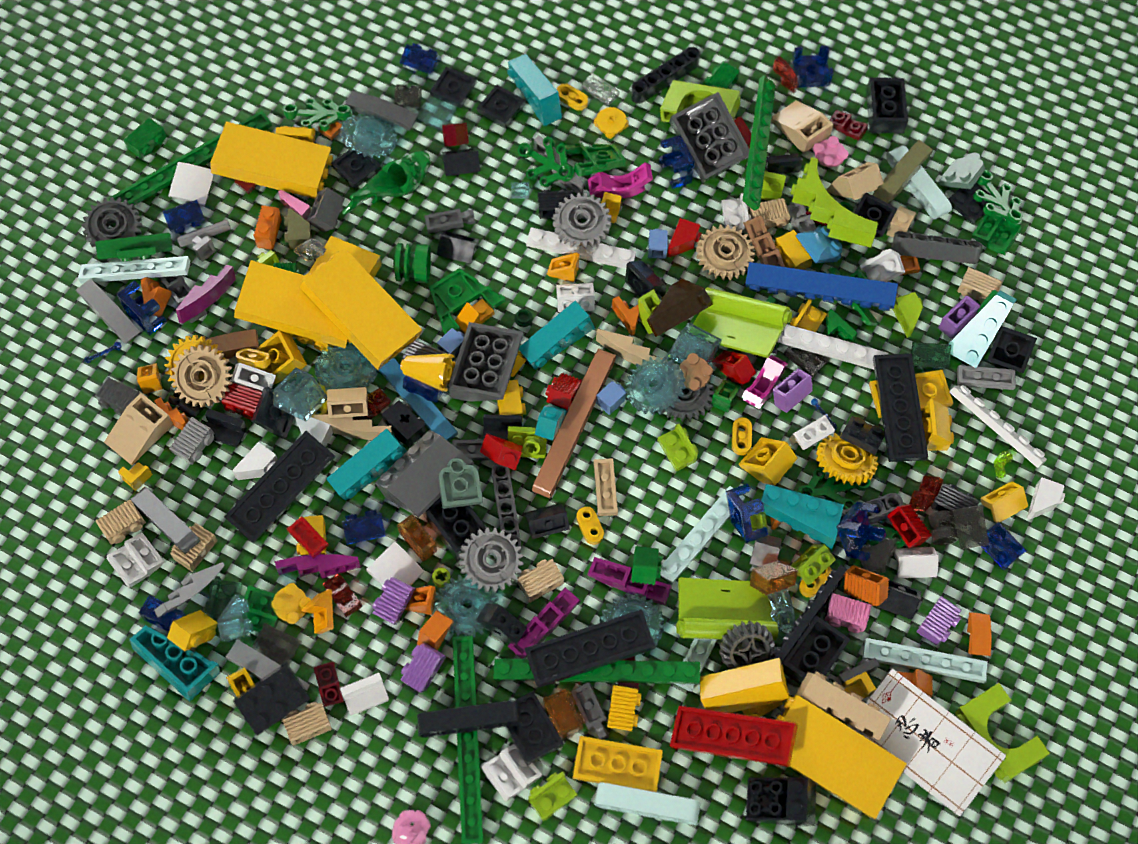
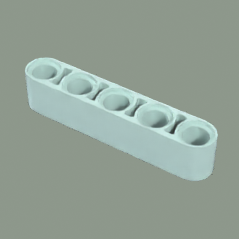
(923, 187)
(647, 803)

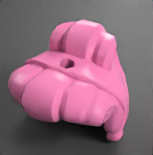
(405, 833)

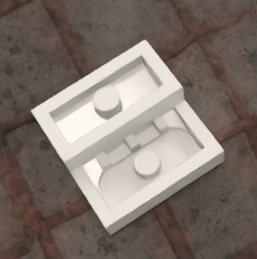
(191, 183)
(135, 560)
(395, 563)
(510, 773)

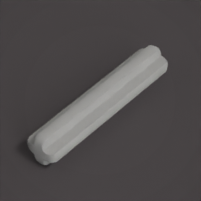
(208, 231)

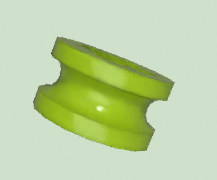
(527, 442)
(444, 572)

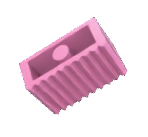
(847, 613)

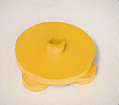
(611, 121)
(289, 603)

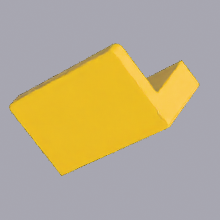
(1005, 501)

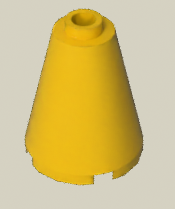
(430, 369)

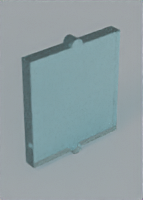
(436, 113)

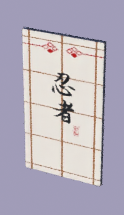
(936, 745)

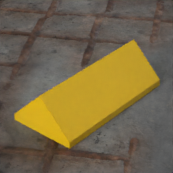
(744, 687)

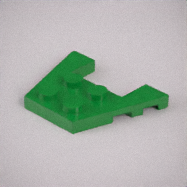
(599, 158)
(455, 291)

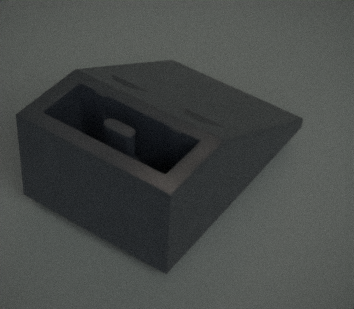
(781, 801)

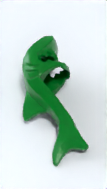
(394, 180)

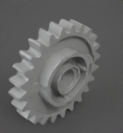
(582, 208)
(477, 567)

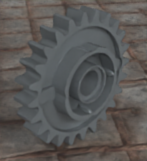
(111, 212)
(692, 403)

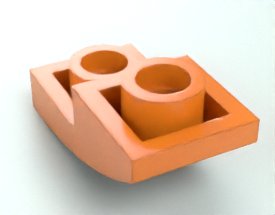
(178, 420)
(980, 634)

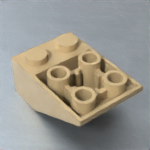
(803, 125)
(857, 181)
(138, 429)

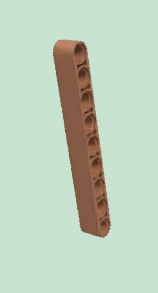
(573, 424)

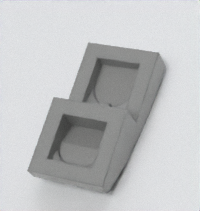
(799, 219)

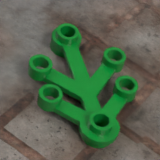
(337, 113)
(549, 162)
(1013, 215)
(830, 490)

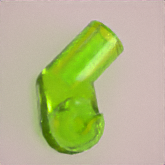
(999, 463)

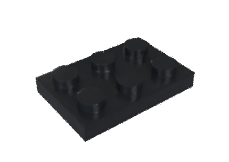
(535, 734)

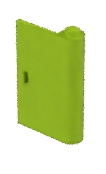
(744, 322)
(710, 610)

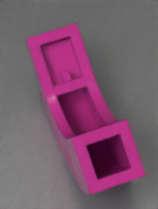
(623, 185)
(765, 382)

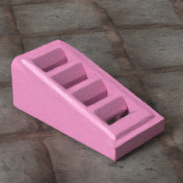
(295, 204)

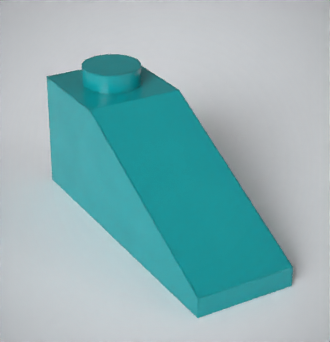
(550, 421)

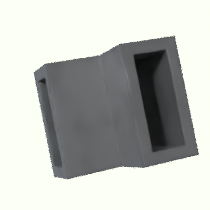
(765, 550)

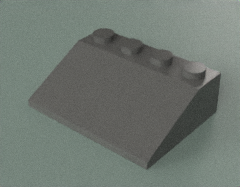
(710, 136)
(484, 363)
(414, 477)

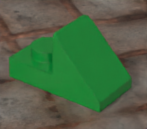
(836, 325)
(724, 395)

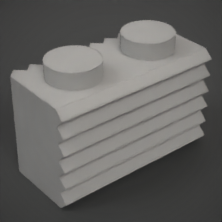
(192, 441)

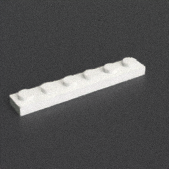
(600, 253)
(829, 346)
(1005, 430)

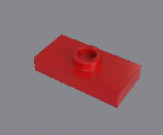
(307, 537)

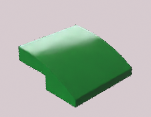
(996, 233)
(260, 608)

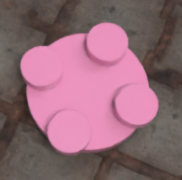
(830, 152)

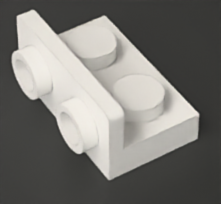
(735, 213)
(884, 266)
(582, 293)
(812, 433)

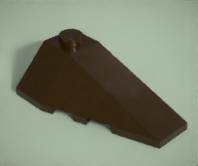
(679, 304)

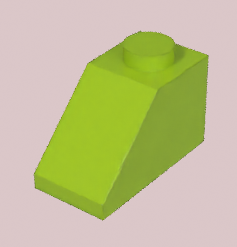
(646, 306)
(907, 311)

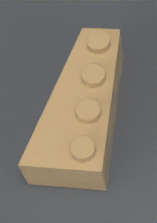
(843, 705)

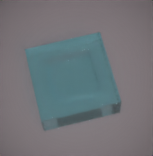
(520, 190)

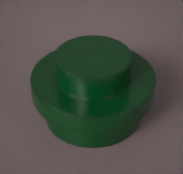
(523, 318)

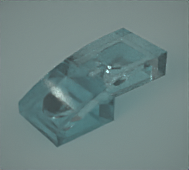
(783, 609)

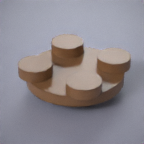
(696, 372)

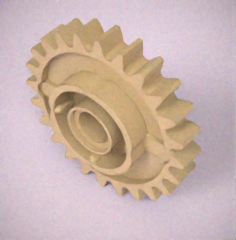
(722, 264)
(188, 380)

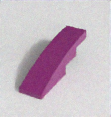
(202, 297)
(324, 563)
(620, 578)
(546, 621)

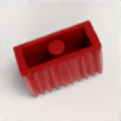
(563, 390)
(241, 400)
(909, 525)

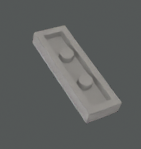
(986, 377)

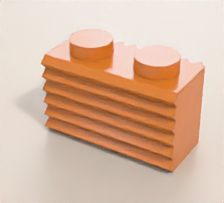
(267, 227)
(866, 585)

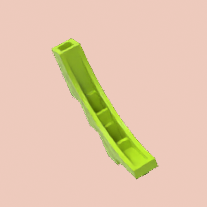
(825, 209)

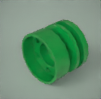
(412, 263)

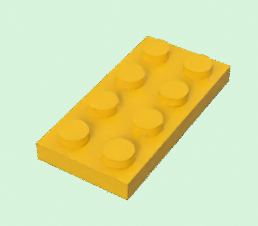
(929, 386)
(617, 764)

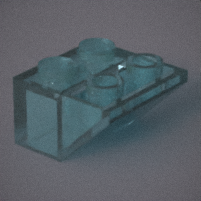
(697, 341)
(299, 395)
(234, 622)

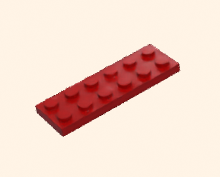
(734, 735)

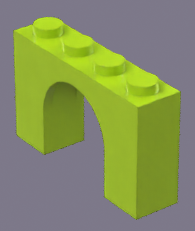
(685, 94)
(976, 714)

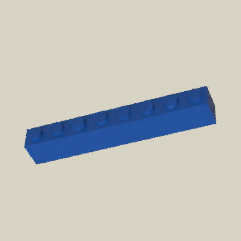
(821, 285)

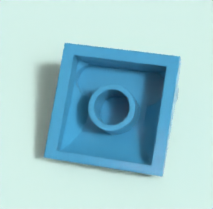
(820, 246)

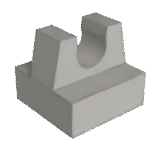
(203, 247)

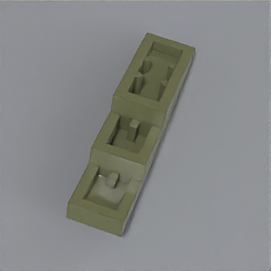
(903, 172)

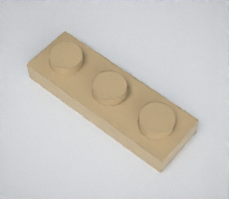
(605, 487)

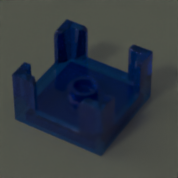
(812, 69)
(679, 159)
(138, 310)
(741, 512)
(856, 530)

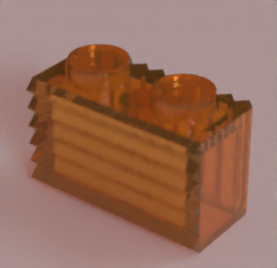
(417, 537)
(773, 577)
(563, 714)

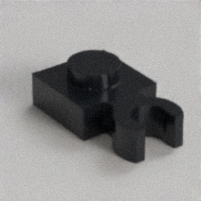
(189, 409)

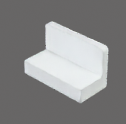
(916, 562)
(364, 694)

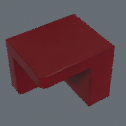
(455, 134)

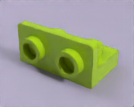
(772, 186)
(517, 436)
(678, 448)
(813, 562)
(551, 796)

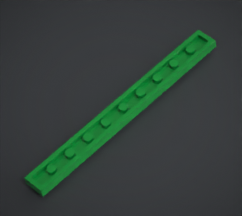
(759, 143)
(199, 156)
(619, 672)
(467, 744)

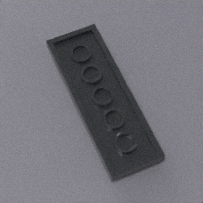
(900, 408)
(279, 487)
(812, 609)
(589, 648)

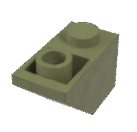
(298, 229)

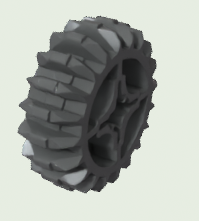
(742, 642)

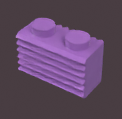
(958, 317)
(792, 390)
(393, 600)
(939, 620)
(422, 667)

